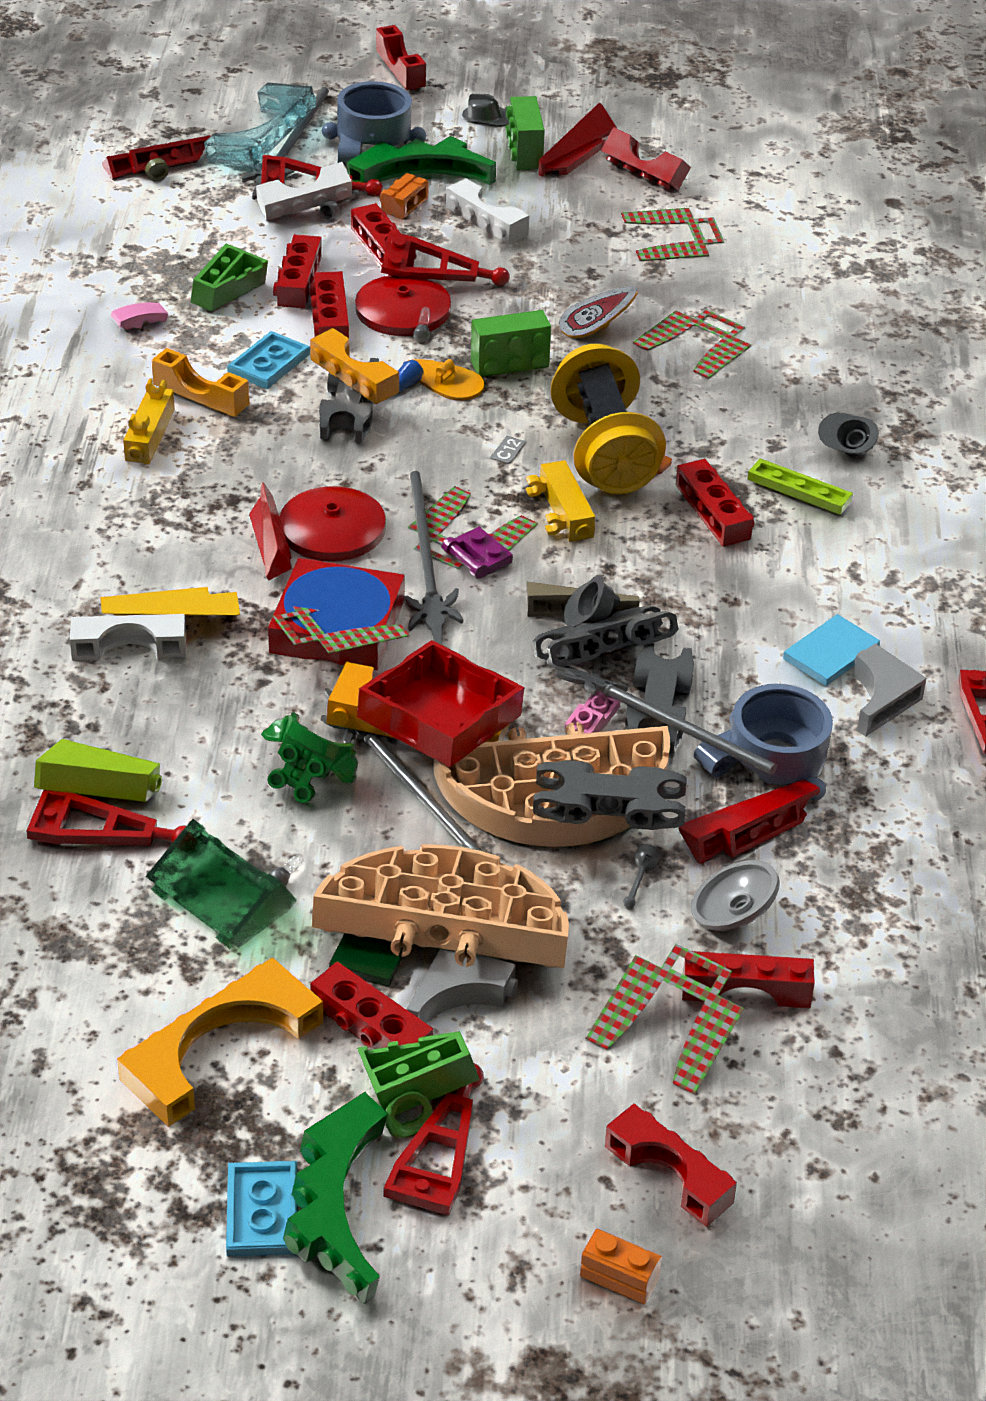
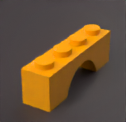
(371, 379)
(226, 395)

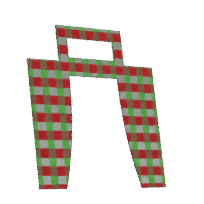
(679, 249)
(716, 358)
(449, 506)
(338, 640)
(708, 1030)

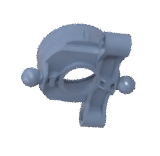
(371, 115)
(779, 714)

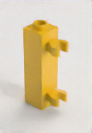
(149, 423)
(566, 499)

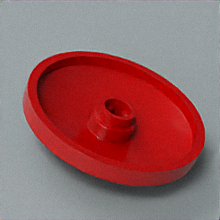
(395, 304)
(333, 523)

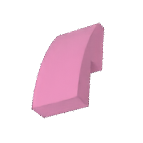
(136, 314)
(594, 713)

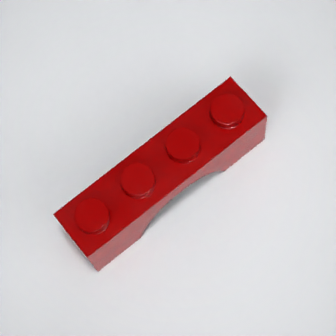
(407, 68)
(666, 169)
(784, 978)
(640, 1138)

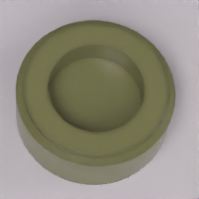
(157, 169)

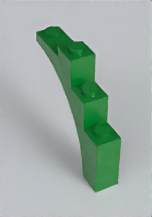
(418, 157)
(322, 1224)

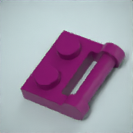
(482, 547)

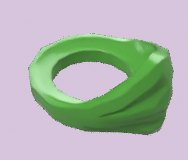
(409, 1128)

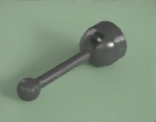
(331, 209)
(644, 864)

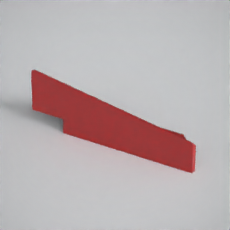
(579, 143)
(173, 153)
(270, 535)
(748, 822)

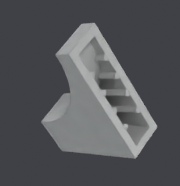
(890, 685)
(452, 985)

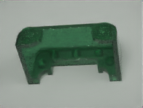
(219, 886)

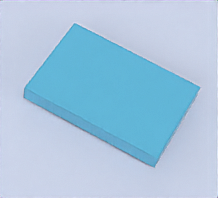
(269, 359)
(829, 649)
(259, 1207)

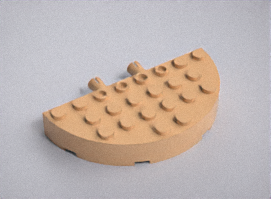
(498, 781)
(447, 902)

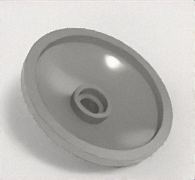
(735, 895)

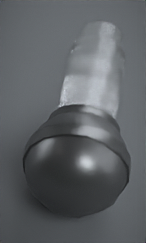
(421, 333)
(283, 873)

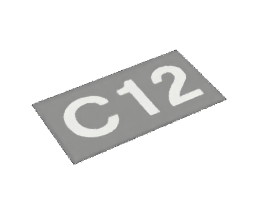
(508, 449)

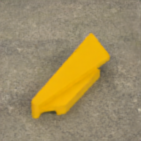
(180, 601)

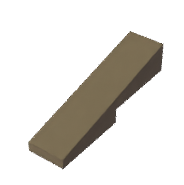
(552, 600)

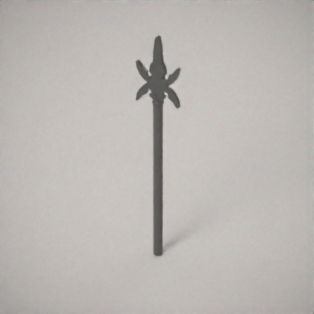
(289, 142)
(433, 604)
(593, 682)
(408, 779)

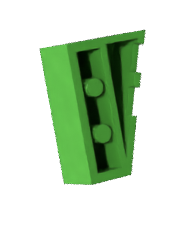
(227, 277)
(430, 1067)

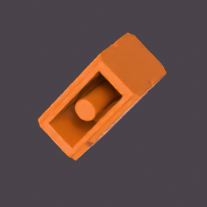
(404, 195)
(620, 1266)

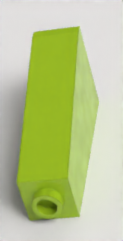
(96, 772)

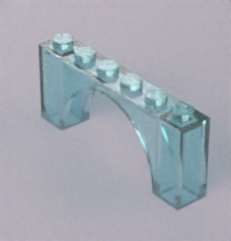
(247, 147)

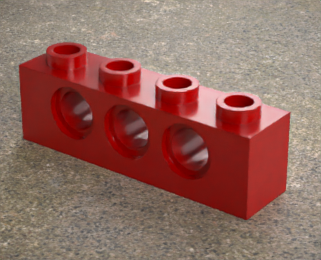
(372, 229)
(297, 271)
(329, 303)
(714, 502)
(366, 1010)

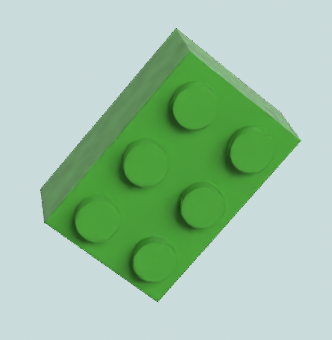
(525, 132)
(510, 343)

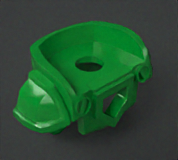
(307, 757)

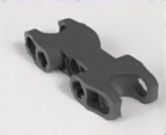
(345, 411)
(587, 642)
(662, 681)
(636, 797)

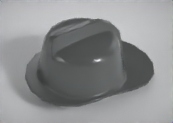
(485, 109)
(848, 433)
(590, 602)

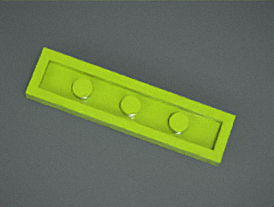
(800, 486)

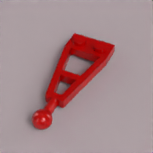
(274, 169)
(397, 254)
(971, 685)
(54, 809)
(428, 1188)

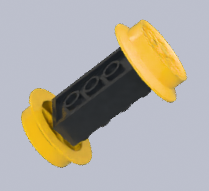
(619, 447)

